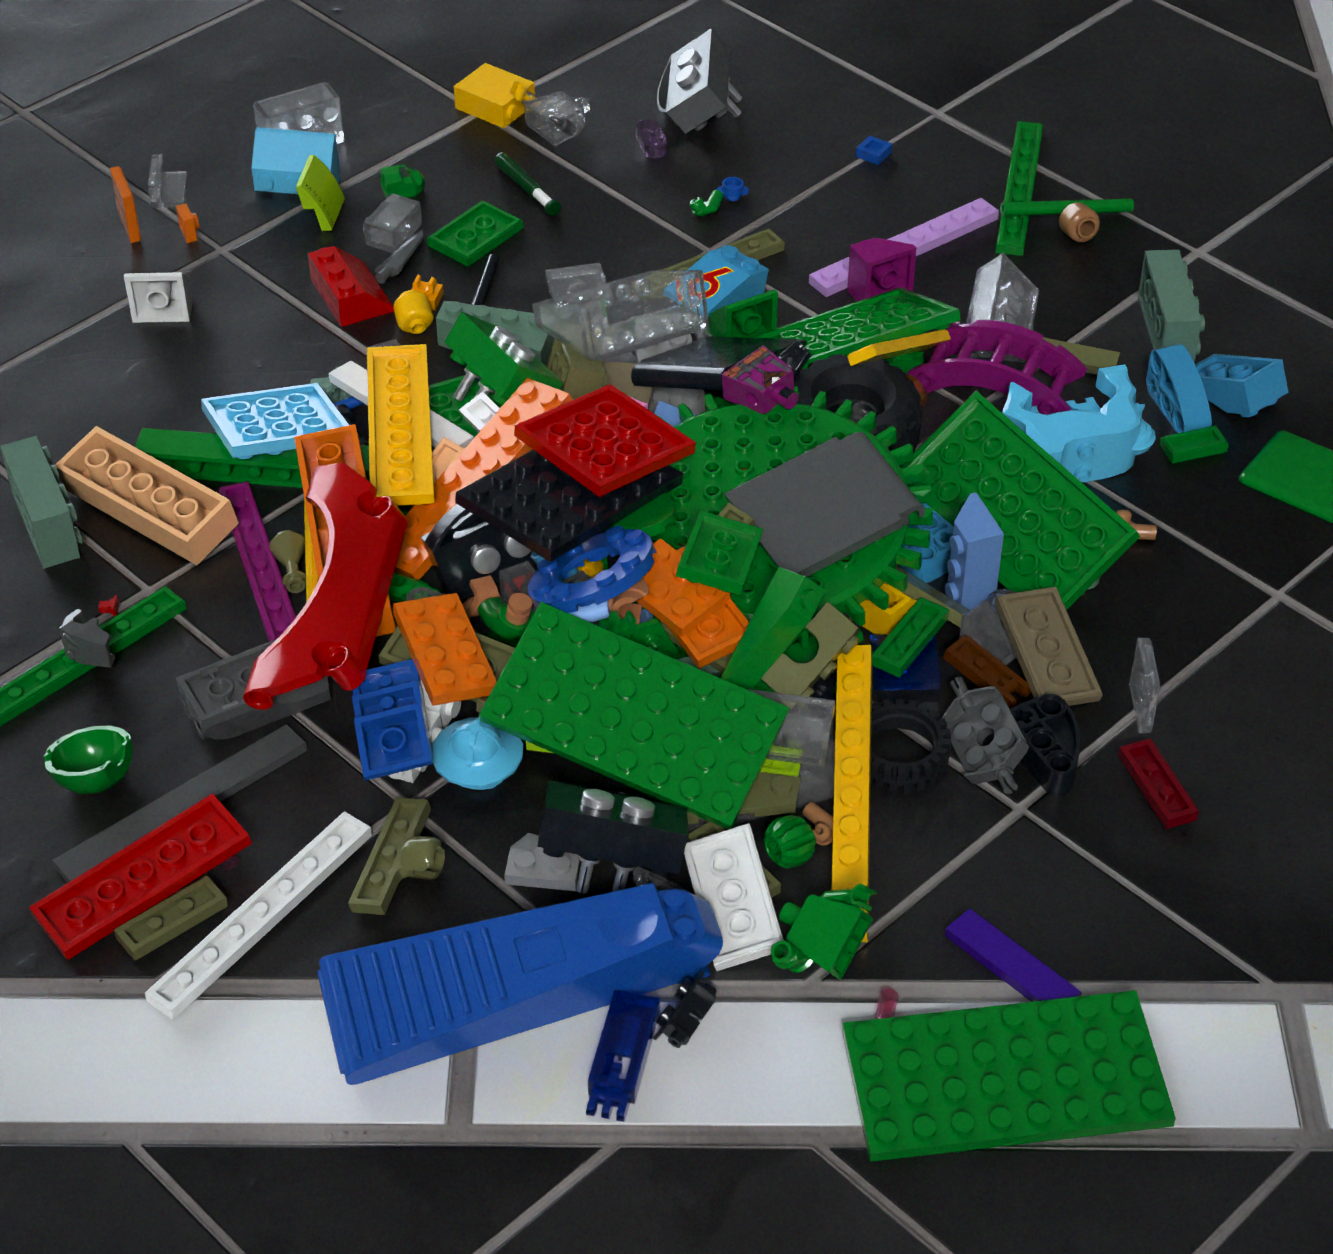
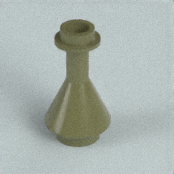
(288, 550)

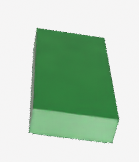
(1193, 444)

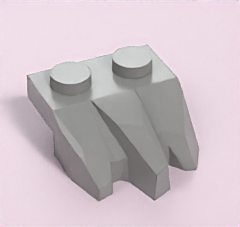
(533, 868)

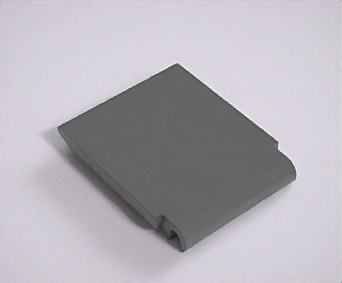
(826, 504)

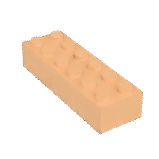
(147, 495)

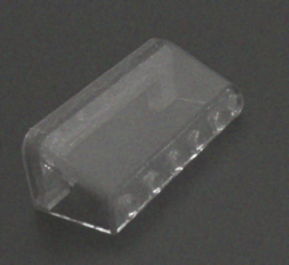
(626, 313)

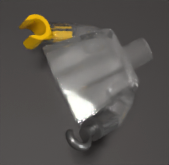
(552, 116)

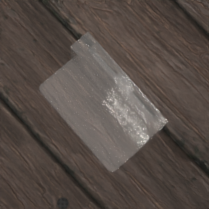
(164, 187)

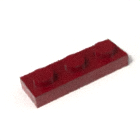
(1158, 783)

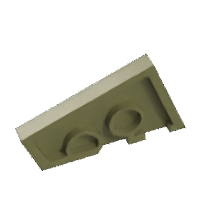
(769, 796)

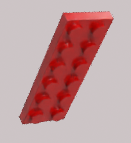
(140, 876)

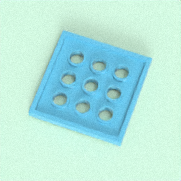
(270, 418)

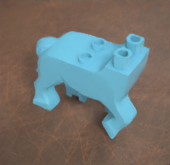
(1088, 438)

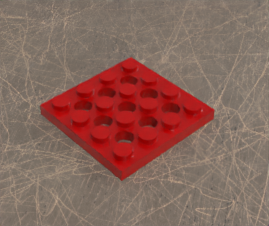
(604, 439)

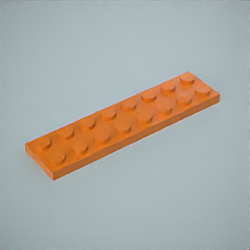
(487, 452)

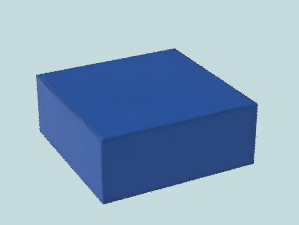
(874, 150)

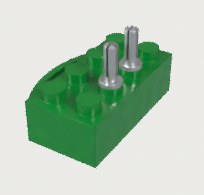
(495, 357)

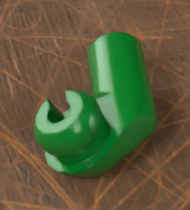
(702, 208)

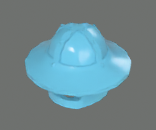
(476, 754)

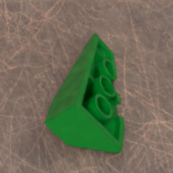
(775, 626)

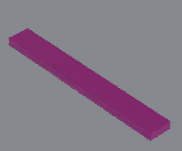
(259, 562)

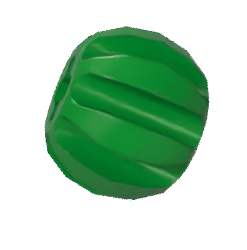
(789, 841)

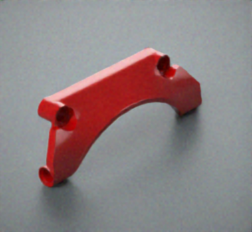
(344, 611)

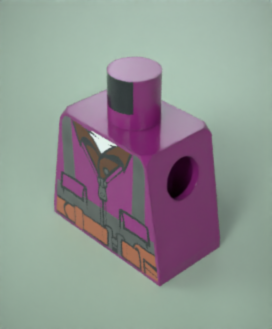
(760, 382)

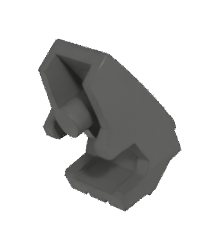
(85, 641)

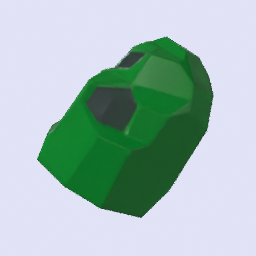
(401, 181)

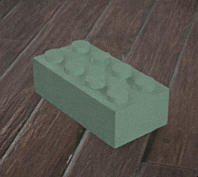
(1169, 302)
(42, 501)

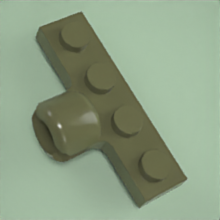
(398, 855)

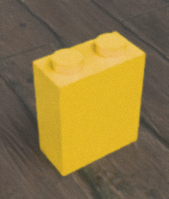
(488, 95)

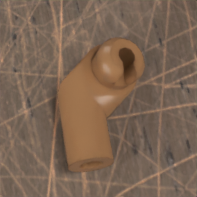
(1146, 531)
(823, 823)

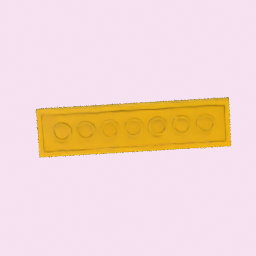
(400, 424)

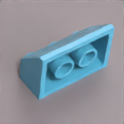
(282, 154)

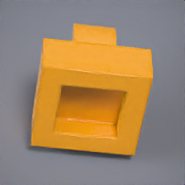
(430, 289)

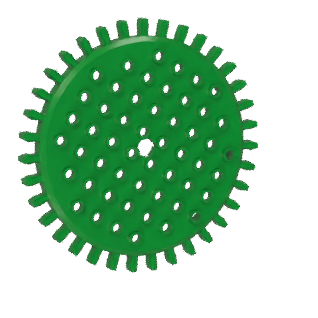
(736, 425)

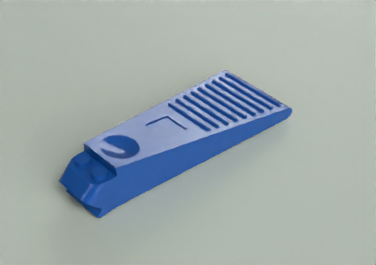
(508, 975)

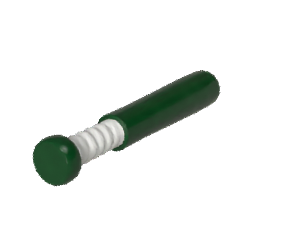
(521, 177)

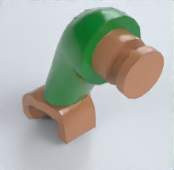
(503, 618)

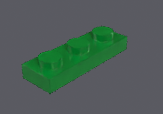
(910, 637)

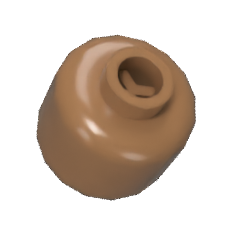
(1079, 222)

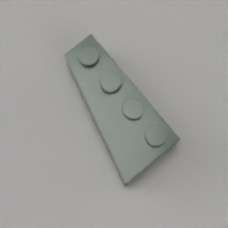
(518, 322)

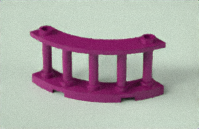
(1002, 339)

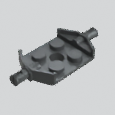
(971, 720)

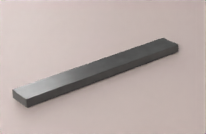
(221, 780)

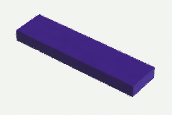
(1008, 959)

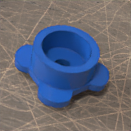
(733, 188)

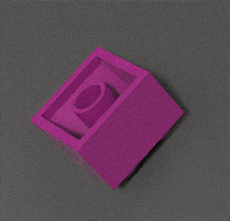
(880, 267)

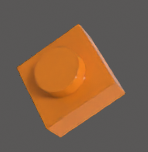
(187, 223)

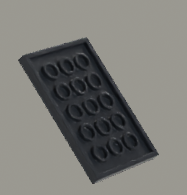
(551, 509)

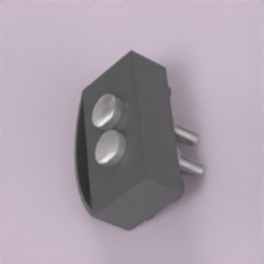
(698, 84)

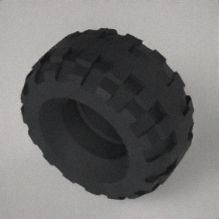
(874, 382)

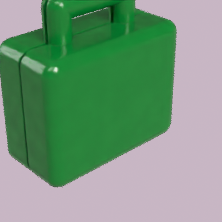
(1294, 473)

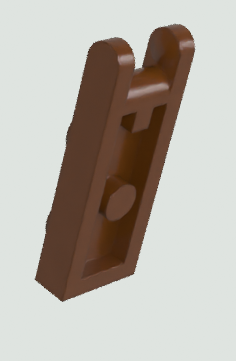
(985, 669)

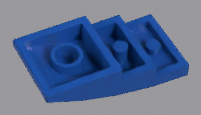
(391, 721)

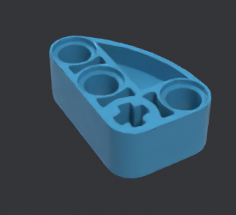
(1178, 388)
(939, 552)

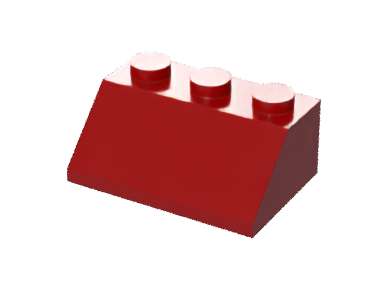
(347, 286)

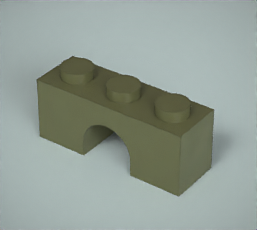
(834, 635)

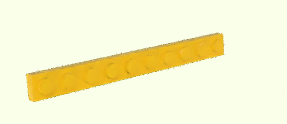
(852, 770)

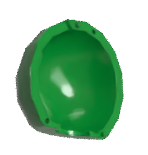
(90, 759)

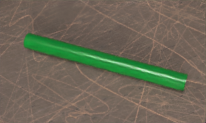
(1057, 207)

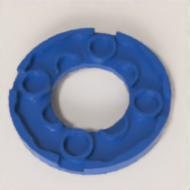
(633, 564)

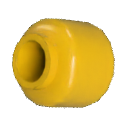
(413, 311)

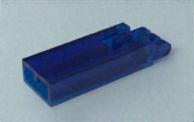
(626, 1034)

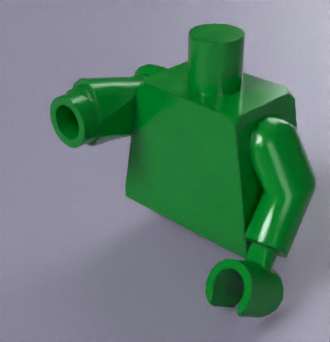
(824, 930)

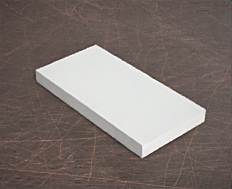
(732, 879)

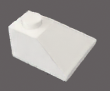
(159, 297)

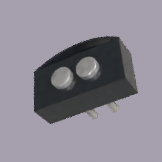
(470, 549)
(612, 828)

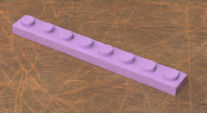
(924, 237)

